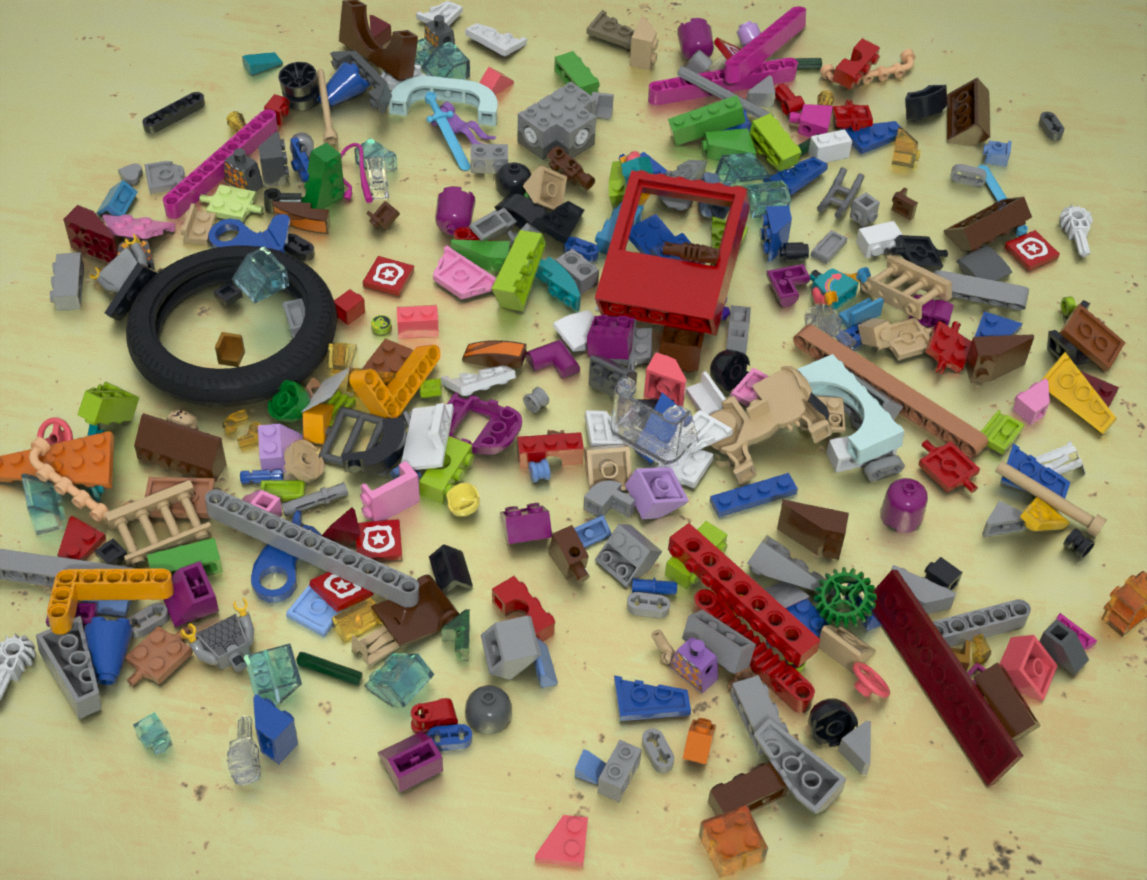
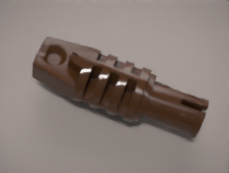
(693, 252)

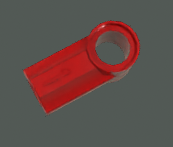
(788, 100)

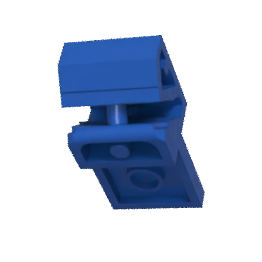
(650, 237)

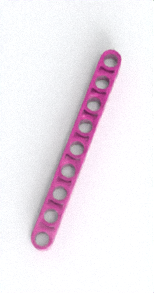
(765, 44)
(679, 89)
(212, 169)

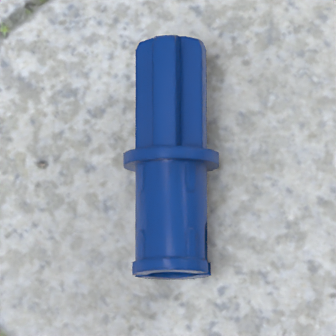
(654, 586)

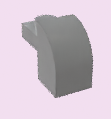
(606, 496)

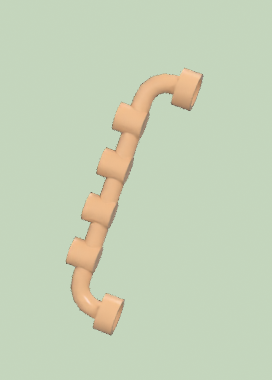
(881, 72)
(63, 484)

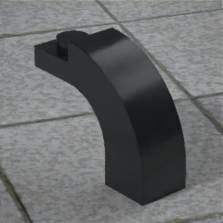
(381, 456)

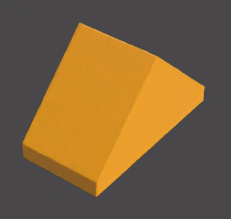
(316, 422)

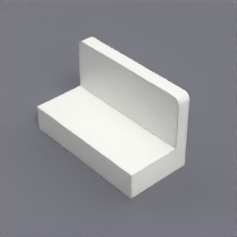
(706, 395)

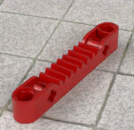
(779, 677)

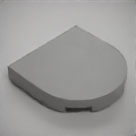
(163, 176)

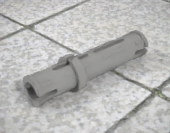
(325, 495)

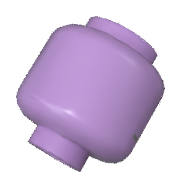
(747, 32)

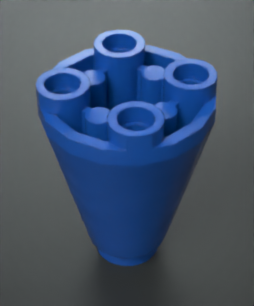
(345, 84)
(108, 647)

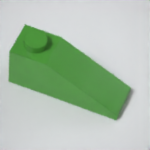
(485, 254)

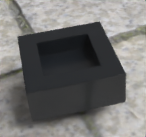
(228, 294)
(111, 552)

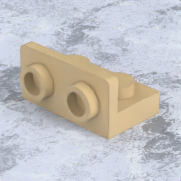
(197, 226)

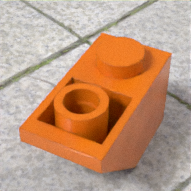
(699, 740)

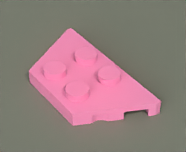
(143, 228)
(461, 275)

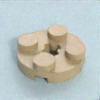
(303, 470)

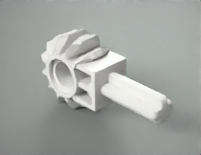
(1077, 225)
(13, 665)

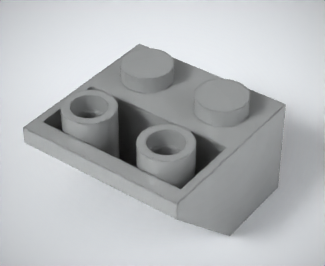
(627, 554)
(510, 646)

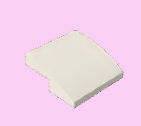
(575, 329)

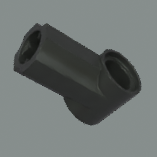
(274, 194)

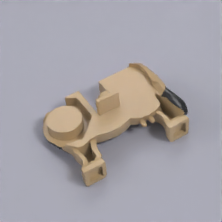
(780, 403)

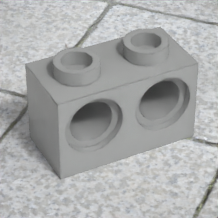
(582, 271)
(619, 770)

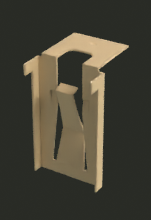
(375, 656)

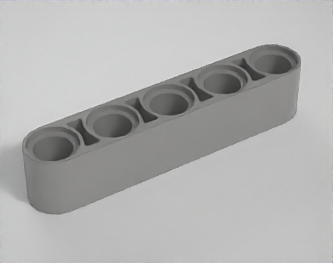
(986, 290)
(984, 621)

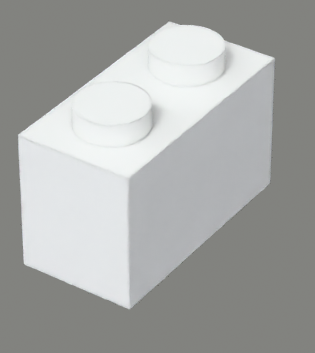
(830, 146)
(878, 239)

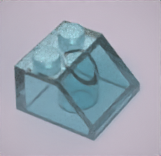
(447, 62)
(43, 504)

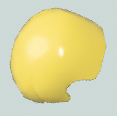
(463, 499)

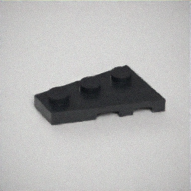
(128, 292)

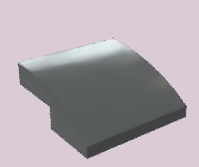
(984, 264)

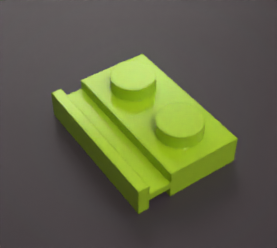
(1002, 431)

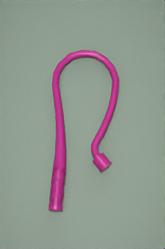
(364, 183)

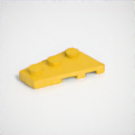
(1043, 517)

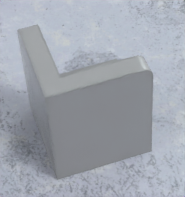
(604, 105)

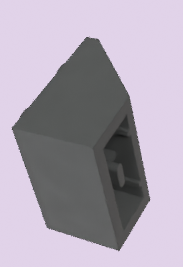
(273, 161)
(606, 373)

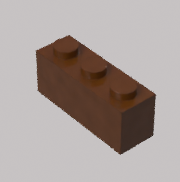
(1006, 701)
(752, 789)

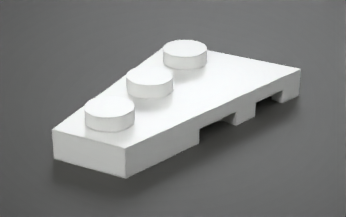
(500, 43)

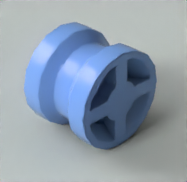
(539, 470)

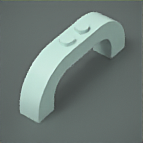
(446, 90)

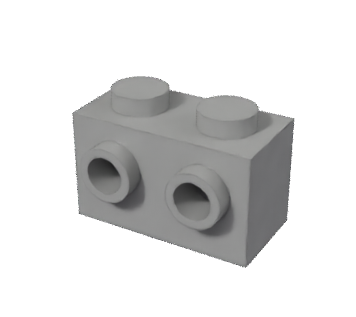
(488, 157)

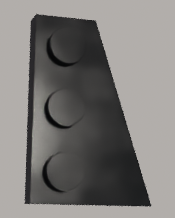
(560, 222)

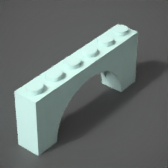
(878, 432)

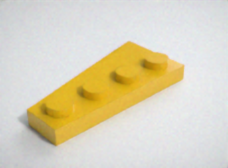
(1076, 393)

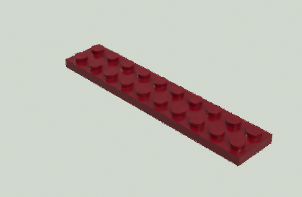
(945, 679)

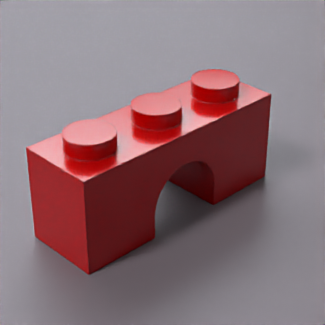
(851, 71)
(564, 446)
(514, 597)

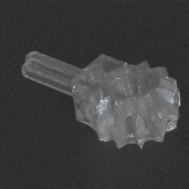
(829, 322)
(244, 755)

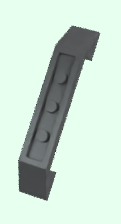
(381, 93)

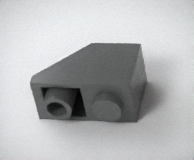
(1064, 647)

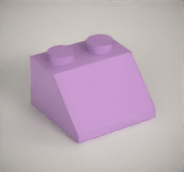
(272, 445)
(656, 492)

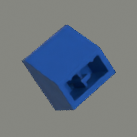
(775, 229)
(274, 729)

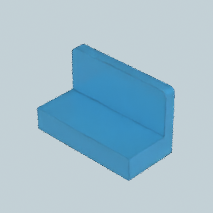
(118, 199)
(861, 312)

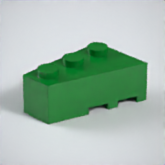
(325, 177)

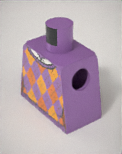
(695, 664)

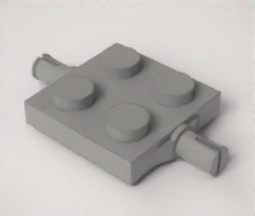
(641, 348)

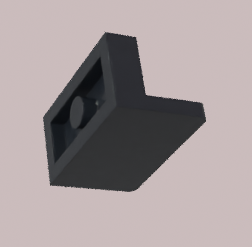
(1059, 345)
(450, 568)

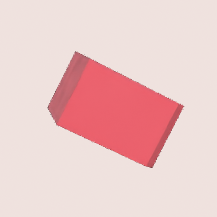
(495, 80)

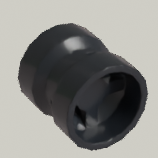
(1079, 543)

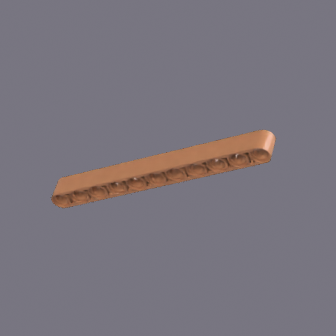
(915, 405)

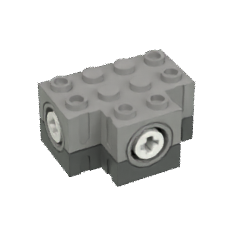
(559, 120)

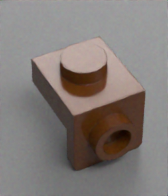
(383, 216)

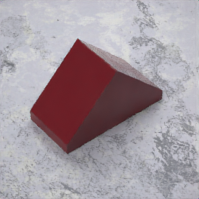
(380, 30)
(344, 529)

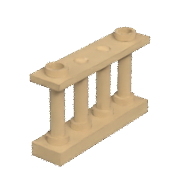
(912, 274)
(159, 501)

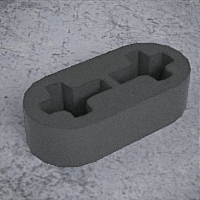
(1051, 125)

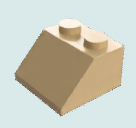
(643, 45)
(608, 463)

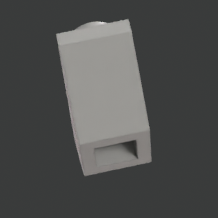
(930, 595)

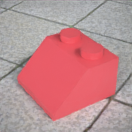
(417, 321)
(665, 376)
(1029, 666)

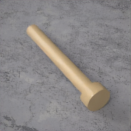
(1093, 523)

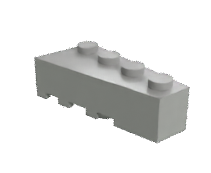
(71, 667)

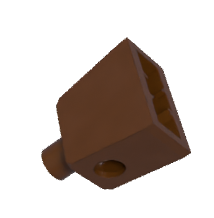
(569, 554)

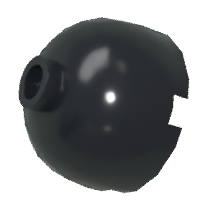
(511, 179)
(729, 368)
(831, 721)

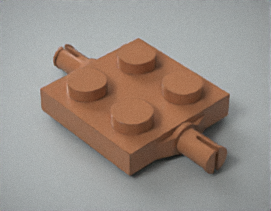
(158, 656)

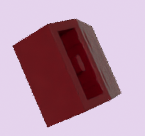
(89, 234)

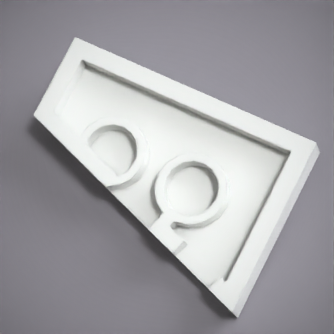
(484, 380)

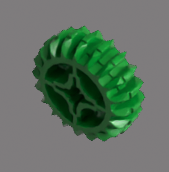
(832, 610)

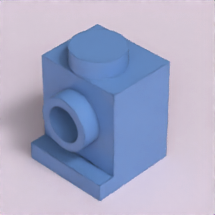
(997, 153)

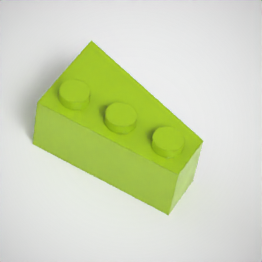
(774, 142)
(107, 405)

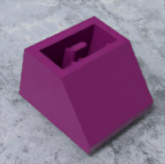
(611, 337)
(526, 523)
(191, 596)
(412, 761)

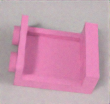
(392, 496)

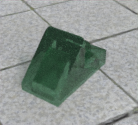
(459, 632)

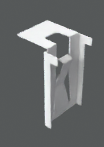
(1062, 454)

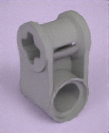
(699, 62)

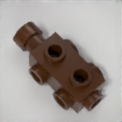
(563, 163)

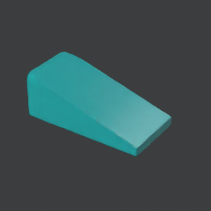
(260, 62)

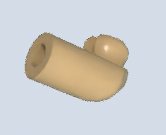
(664, 647)

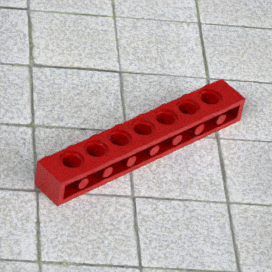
(754, 596)

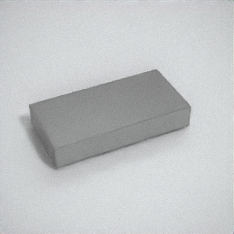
(829, 246)

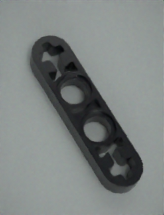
(156, 122)

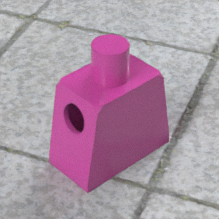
(812, 120)

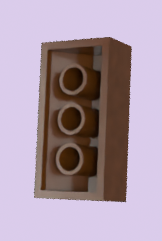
(968, 114)
(989, 223)
(179, 448)

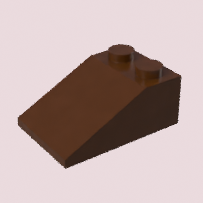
(683, 347)
(996, 356)
(814, 527)

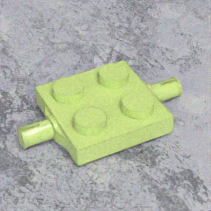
(232, 203)

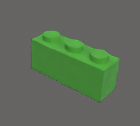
(572, 69)
(185, 555)

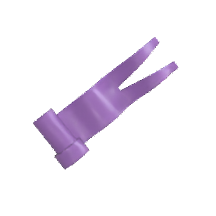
(460, 126)

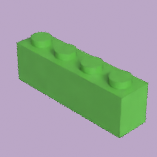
(709, 118)

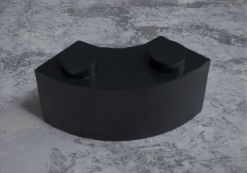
(926, 102)
(521, 209)

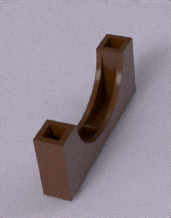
(355, 34)

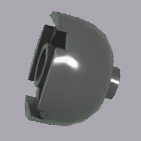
(488, 709)

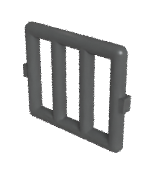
(332, 432)

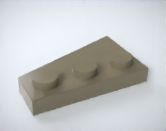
(610, 30)

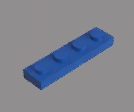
(753, 495)

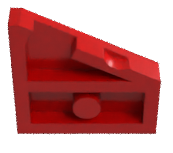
(79, 540)

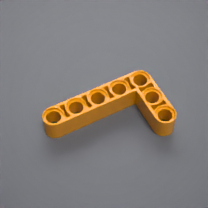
(392, 400)
(103, 584)

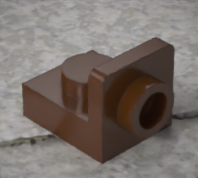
(904, 205)

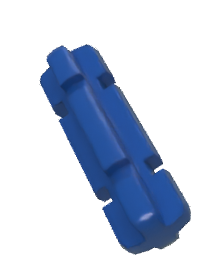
(260, 475)

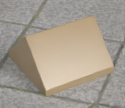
(546, 187)
(844, 646)

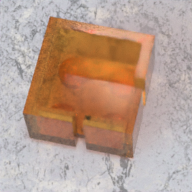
(1127, 604)
(734, 835)

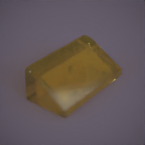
(355, 620)

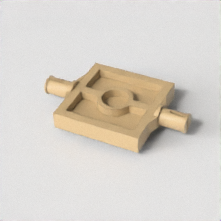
(908, 339)

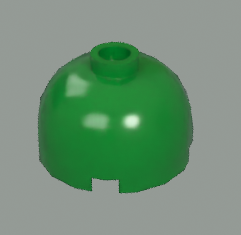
(289, 402)

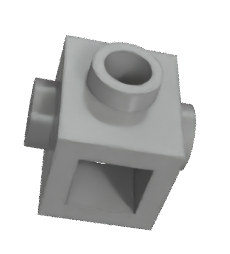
(864, 209)

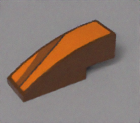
(303, 216)
(496, 353)

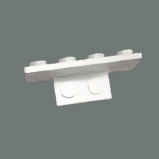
(428, 436)

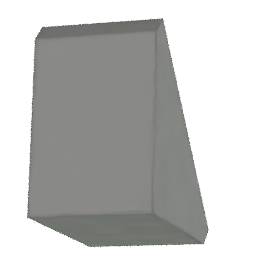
(763, 93)
(1003, 520)
(857, 747)

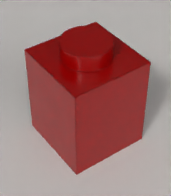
(349, 306)

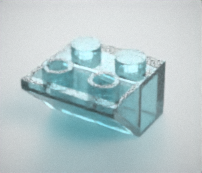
(740, 169)
(767, 194)
(260, 275)
(273, 673)
(399, 679)

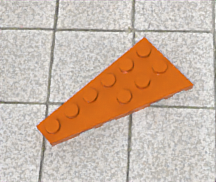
(80, 460)

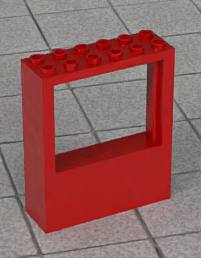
(669, 289)

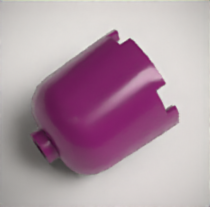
(695, 36)
(454, 209)
(904, 505)

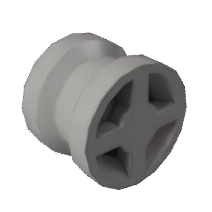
(536, 399)

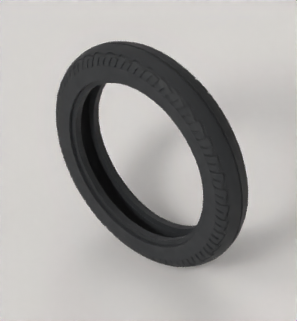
(229, 385)

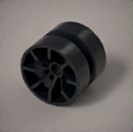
(300, 85)

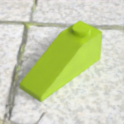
(616, 184)

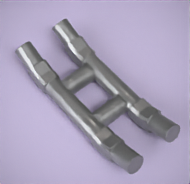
(836, 187)

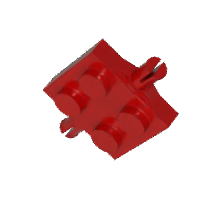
(852, 116)
(948, 347)
(949, 466)

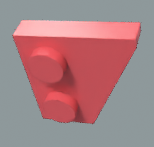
(565, 843)

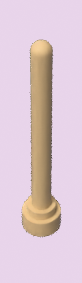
(329, 135)

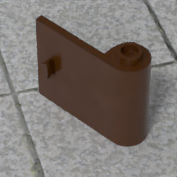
(420, 621)

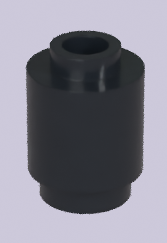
(794, 252)

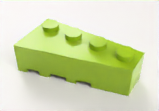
(519, 270)

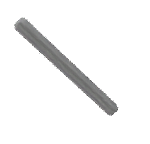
(719, 91)

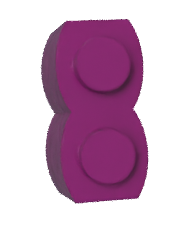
(934, 311)

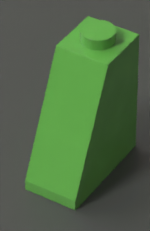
(727, 143)

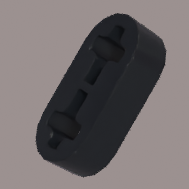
(299, 246)

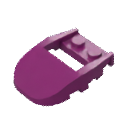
(499, 431)

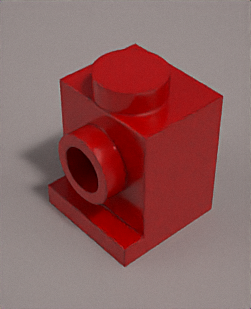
(280, 106)

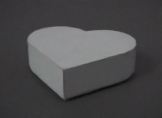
(131, 173)

